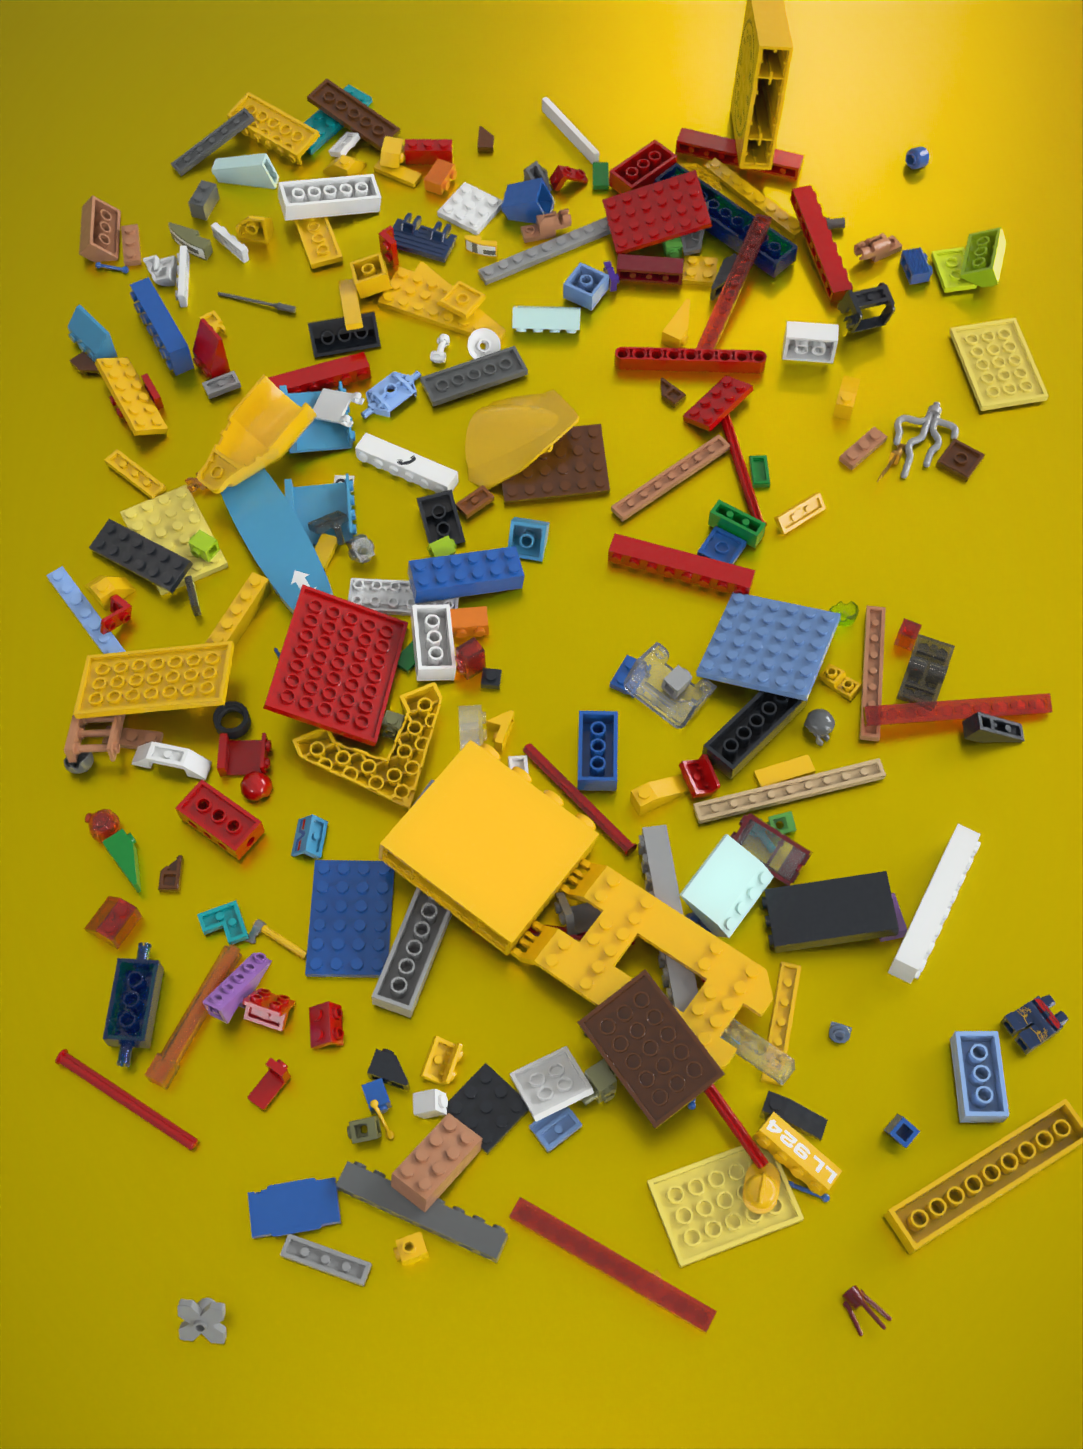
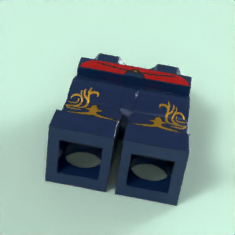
(1039, 1017)

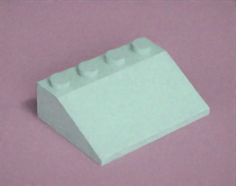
(726, 887)

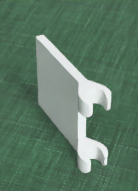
(333, 405)

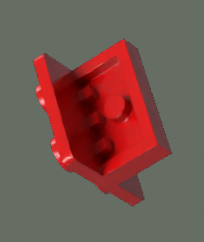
(267, 1008)

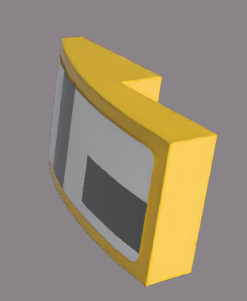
(484, 248)

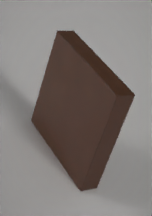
(960, 459)

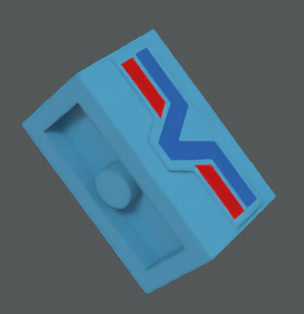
(309, 836)

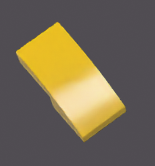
(839, 682)

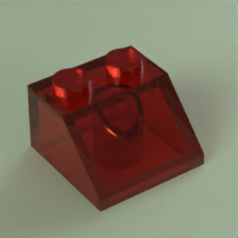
(114, 921)

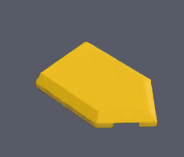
(703, 174)

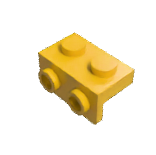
(441, 1061)

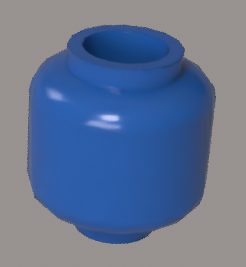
(917, 157)

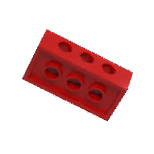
(220, 819)

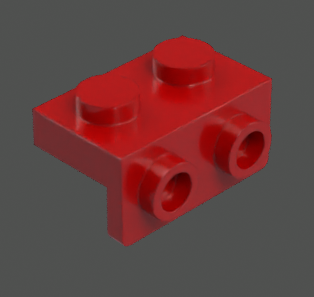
(388, 246)
(700, 777)
(326, 1025)

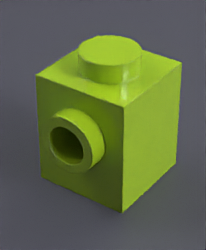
(203, 546)
(442, 547)

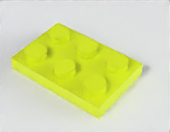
(948, 267)

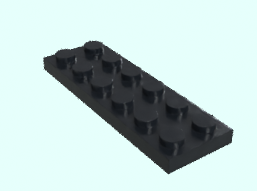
(141, 556)

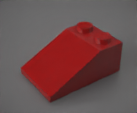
(209, 351)

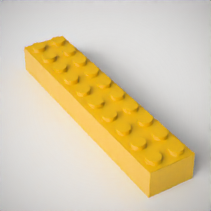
(986, 1176)

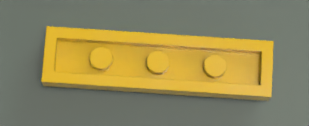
(135, 474)

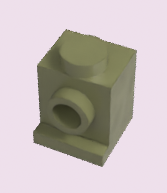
(391, 724)
(355, 1132)

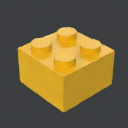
(370, 275)

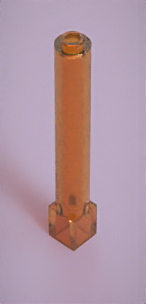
(166, 1063)

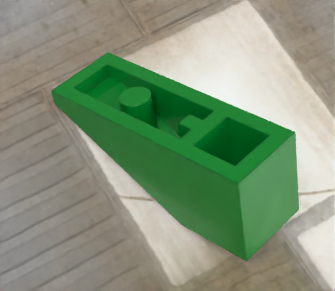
(125, 854)

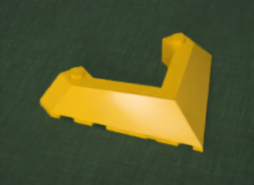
(390, 777)

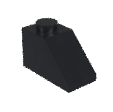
(386, 1066)

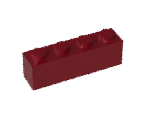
(650, 269)

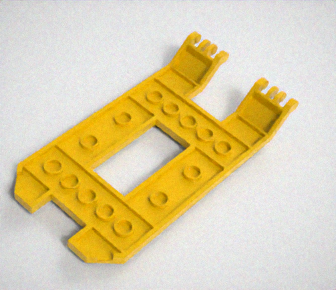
(633, 912)

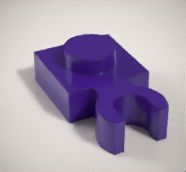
(613, 278)

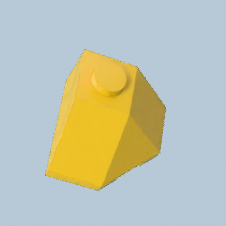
(344, 166)
(255, 229)
(105, 587)

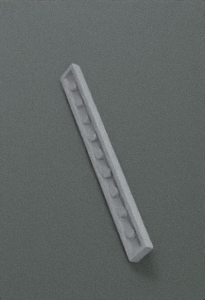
(544, 251)

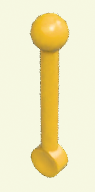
(389, 1133)

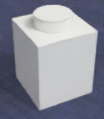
(429, 1103)

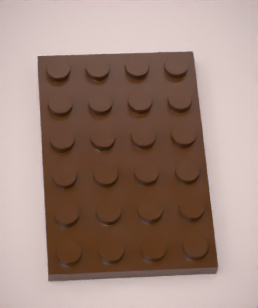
(570, 469)
(651, 1048)

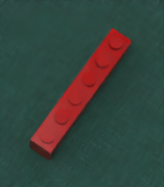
(325, 375)

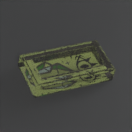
(192, 595)

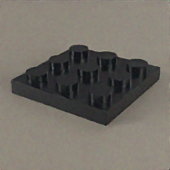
(488, 1107)

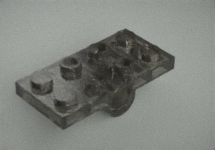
(925, 670)

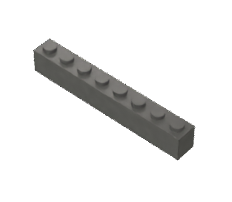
(438, 1219)

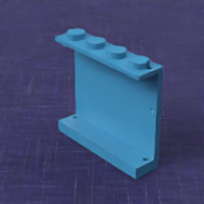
(320, 434)
(320, 500)

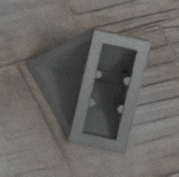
(536, 171)

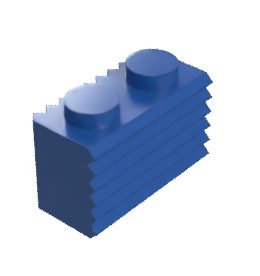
(915, 266)

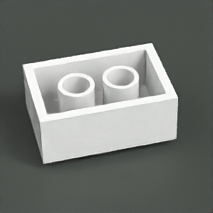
(810, 342)

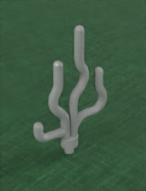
(931, 420)

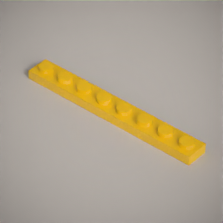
(754, 198)

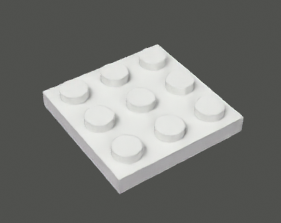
(470, 208)
(551, 1083)

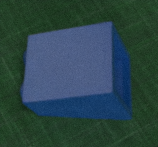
(527, 200)

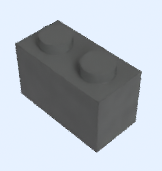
(203, 200)

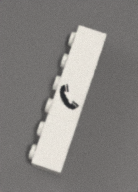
(406, 464)

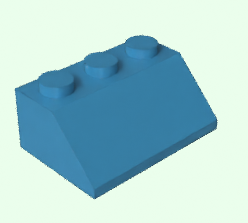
(90, 335)

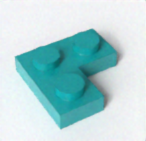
(227, 917)

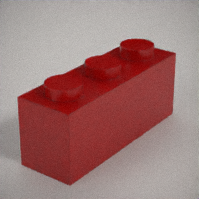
(428, 151)

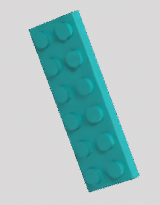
(327, 125)

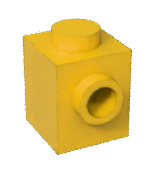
(410, 1249)

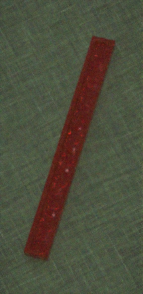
(735, 282)
(956, 709)
(613, 1265)

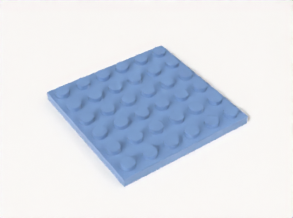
(769, 646)

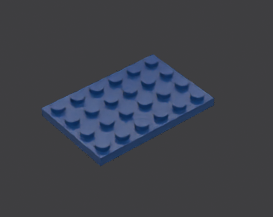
(350, 919)

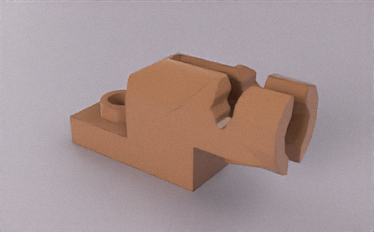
(546, 226)
(877, 247)

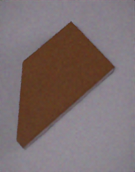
(485, 140)
(84, 364)
(670, 393)
(171, 876)

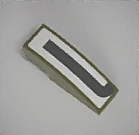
(189, 237)

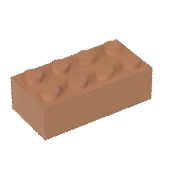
(436, 1162)

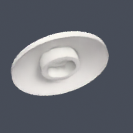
(485, 336)

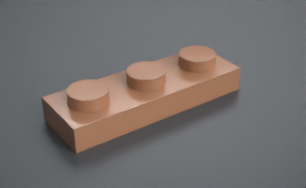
(131, 245)
(863, 448)
(133, 738)

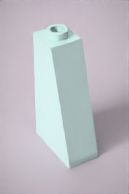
(246, 170)

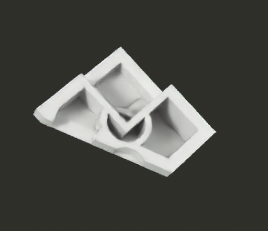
(162, 270)

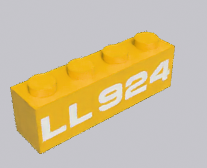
(797, 1154)

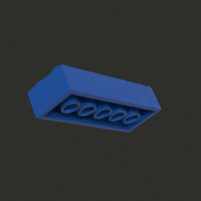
(161, 326)
(465, 574)

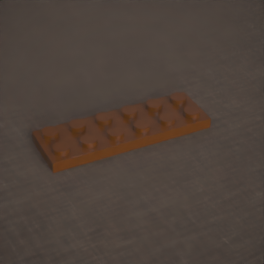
(352, 113)

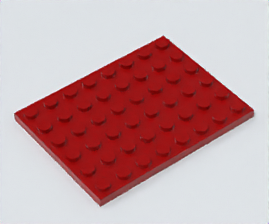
(337, 666)

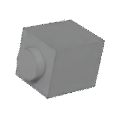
(676, 681)

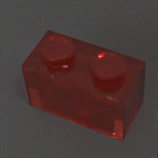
(470, 658)

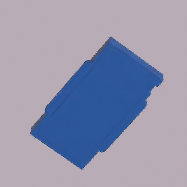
(294, 1207)

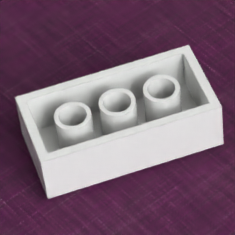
(433, 642)

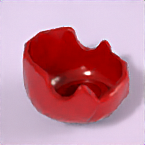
(256, 786)

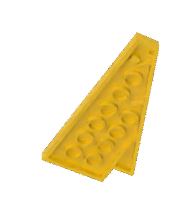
(418, 297)

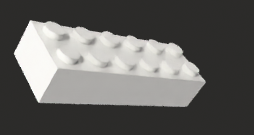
(329, 197)

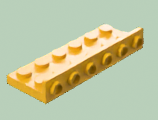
(276, 128)

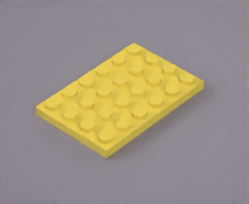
(998, 364)
(171, 523)
(706, 1207)

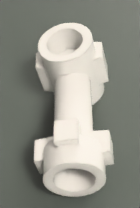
(440, 356)

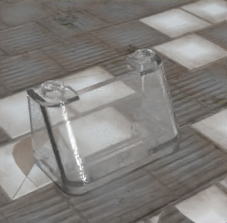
(645, 684)

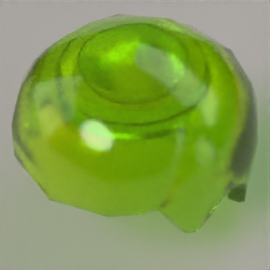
(848, 612)

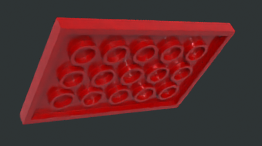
(656, 213)

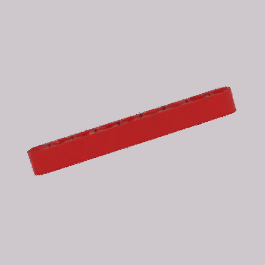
(690, 360)

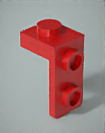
(565, 173)
(120, 614)
(270, 1083)

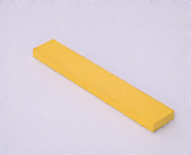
(350, 304)
(783, 1010)

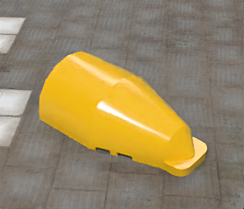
(255, 437)

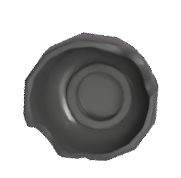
(820, 721)
(83, 764)

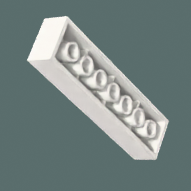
(935, 904)

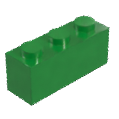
(737, 523)

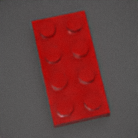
(717, 403)

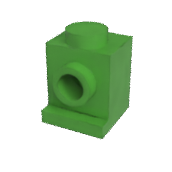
(787, 820)

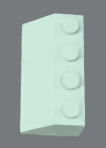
(546, 318)

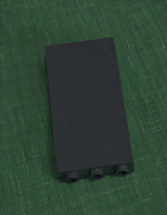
(830, 912)

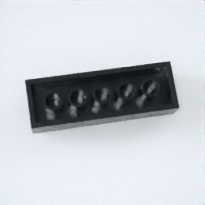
(750, 731)

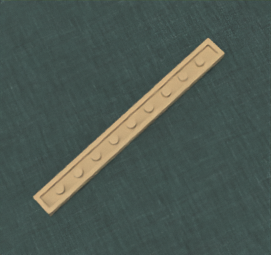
(789, 791)

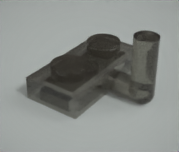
(332, 520)

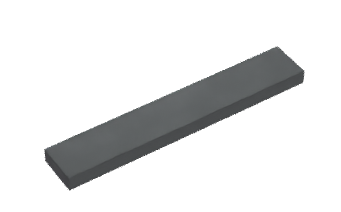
(212, 142)

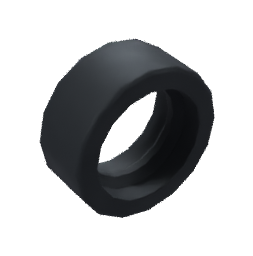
(232, 706)

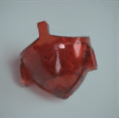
(102, 824)

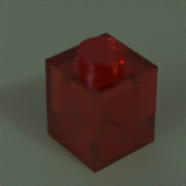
(907, 634)

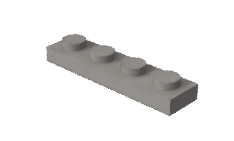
(326, 1259)

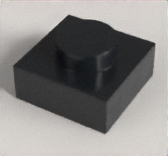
(491, 678)

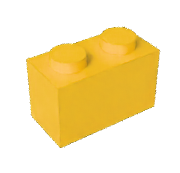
(392, 152)

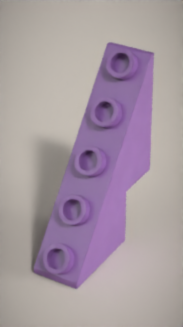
(236, 987)

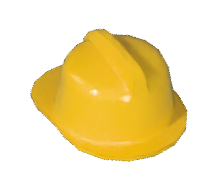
(761, 1188)

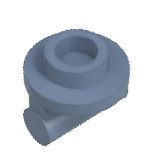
(839, 1032)

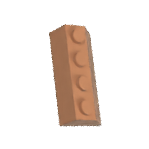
(99, 231)

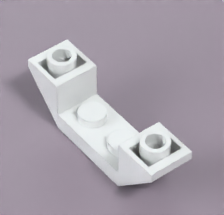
(172, 756)

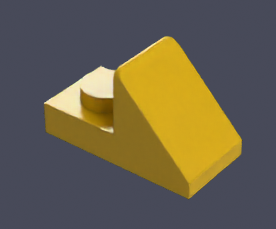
(501, 726)

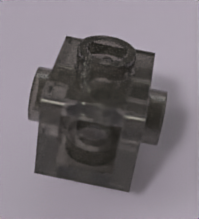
(360, 549)

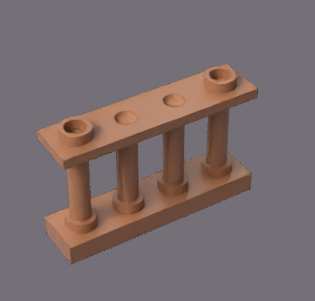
(78, 733)

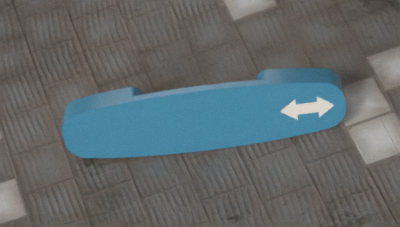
(275, 537)

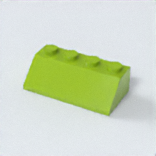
(984, 257)

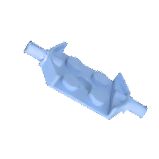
(384, 402)

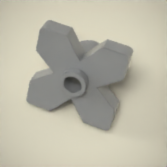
(202, 1319)

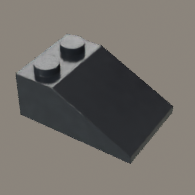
(440, 517)

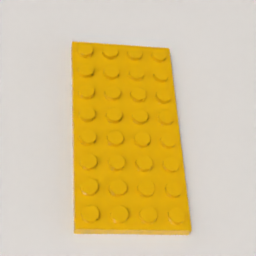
(154, 680)

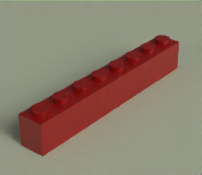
(724, 149)
(820, 243)
(680, 565)

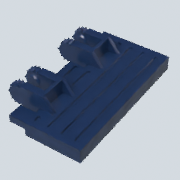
(424, 241)

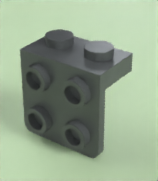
(575, 918)

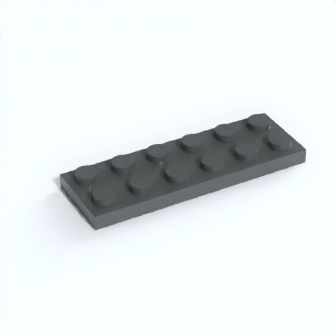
(473, 376)

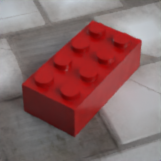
(641, 167)

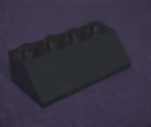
(332, 338)

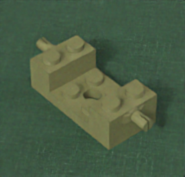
(602, 1081)

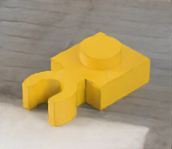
(214, 321)

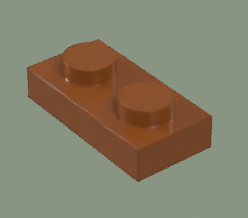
(475, 501)

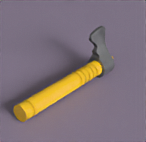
(260, 926)

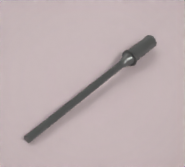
(279, 306)

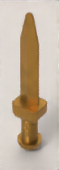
(894, 458)

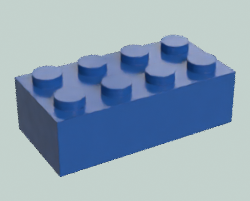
(597, 750)

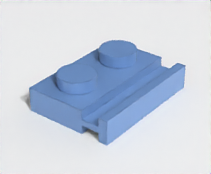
(555, 1128)

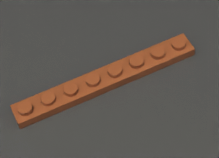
(670, 478)
(872, 667)

